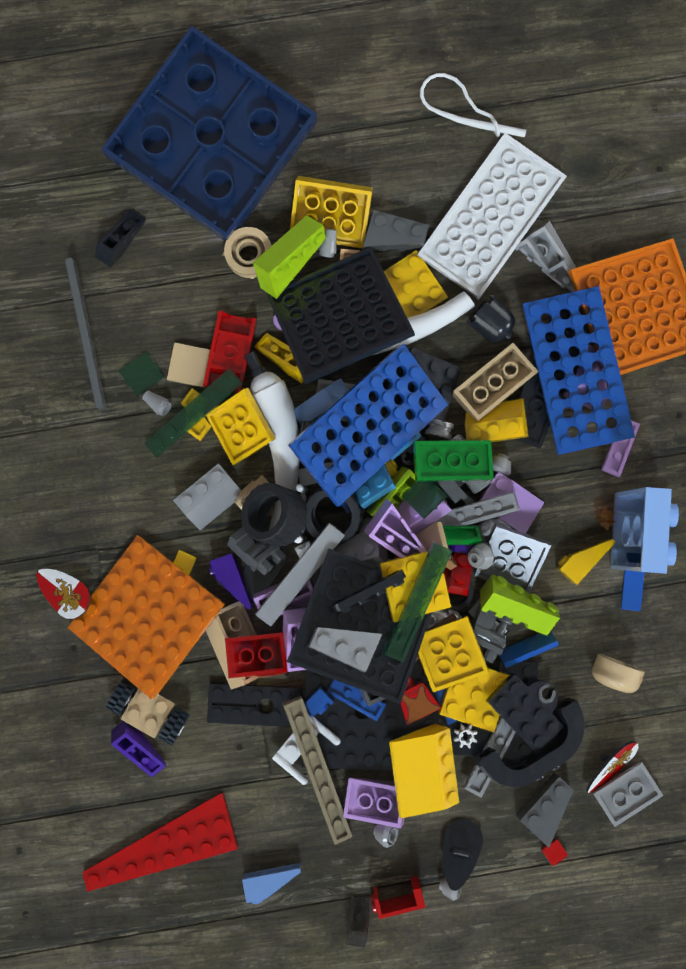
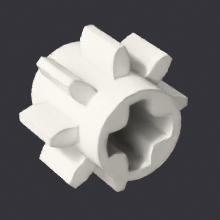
(460, 736)

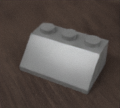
(208, 497)

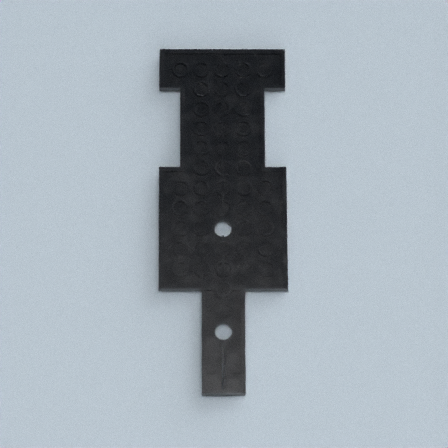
(363, 740)

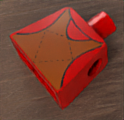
(417, 701)

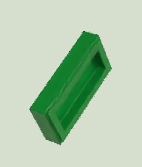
(462, 535)

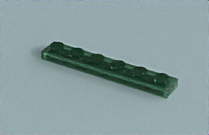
(193, 413)
(418, 602)

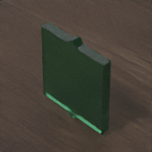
(141, 374)
(424, 497)

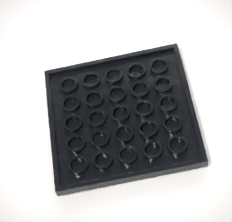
(340, 315)
(337, 579)

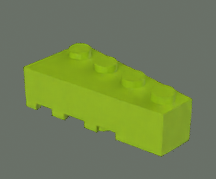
(288, 256)
(518, 605)

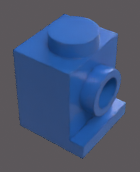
(317, 702)

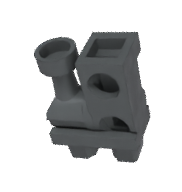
(255, 554)
(490, 639)

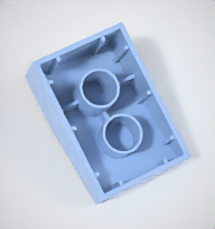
(644, 528)

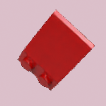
(256, 656)

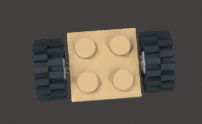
(147, 713)

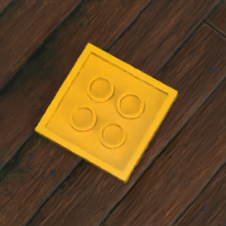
(415, 285)
(240, 426)
(398, 596)
(451, 654)
(467, 700)

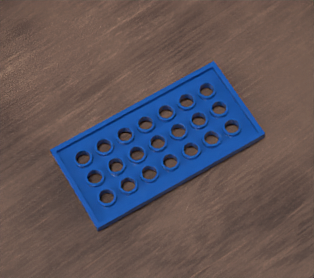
(605, 355)
(357, 423)

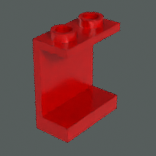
(399, 904)

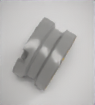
(439, 429)

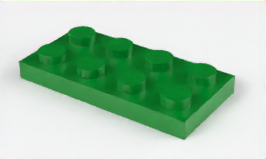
(453, 460)

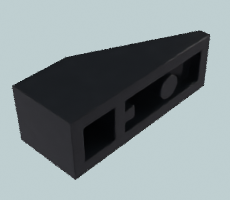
(118, 238)

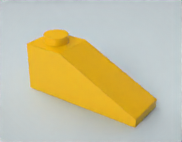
(280, 355)
(579, 563)

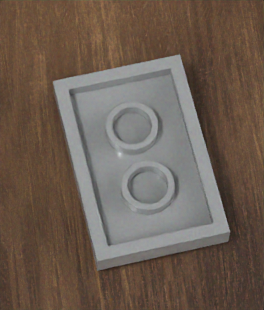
(627, 794)

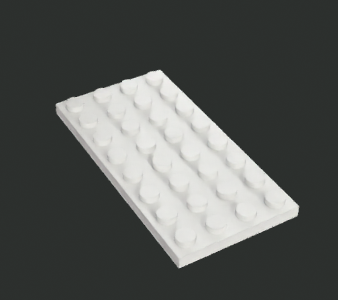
(491, 216)

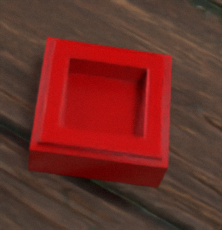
(555, 852)

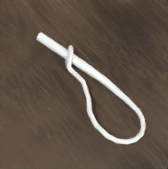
(493, 126)

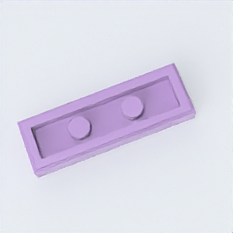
(618, 454)

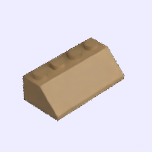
(494, 382)
(230, 623)

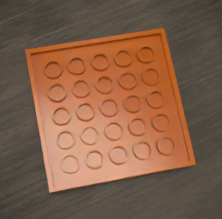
(642, 303)
(146, 617)

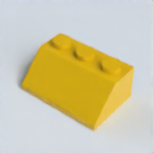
(502, 423)

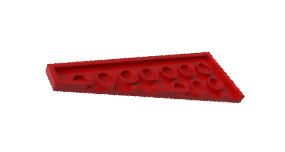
(188, 838)

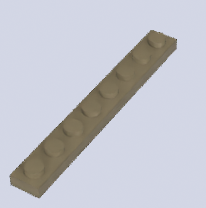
(317, 769)

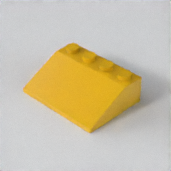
(335, 206)
(424, 771)

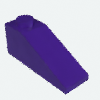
(230, 576)
(136, 748)

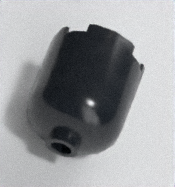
(493, 320)

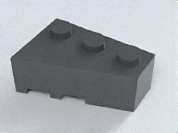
(394, 233)
(546, 808)

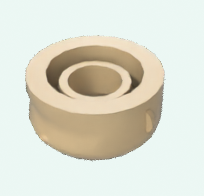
(237, 241)
(617, 674)

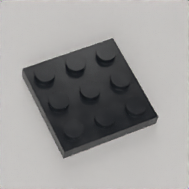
(442, 375)

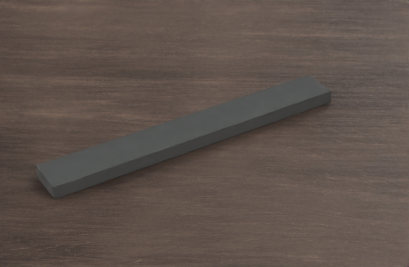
(85, 333)

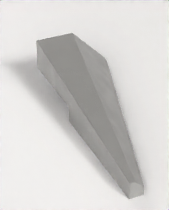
(549, 253)

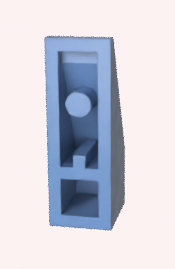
(320, 402)
(264, 883)

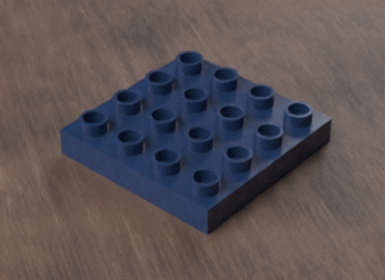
(210, 134)

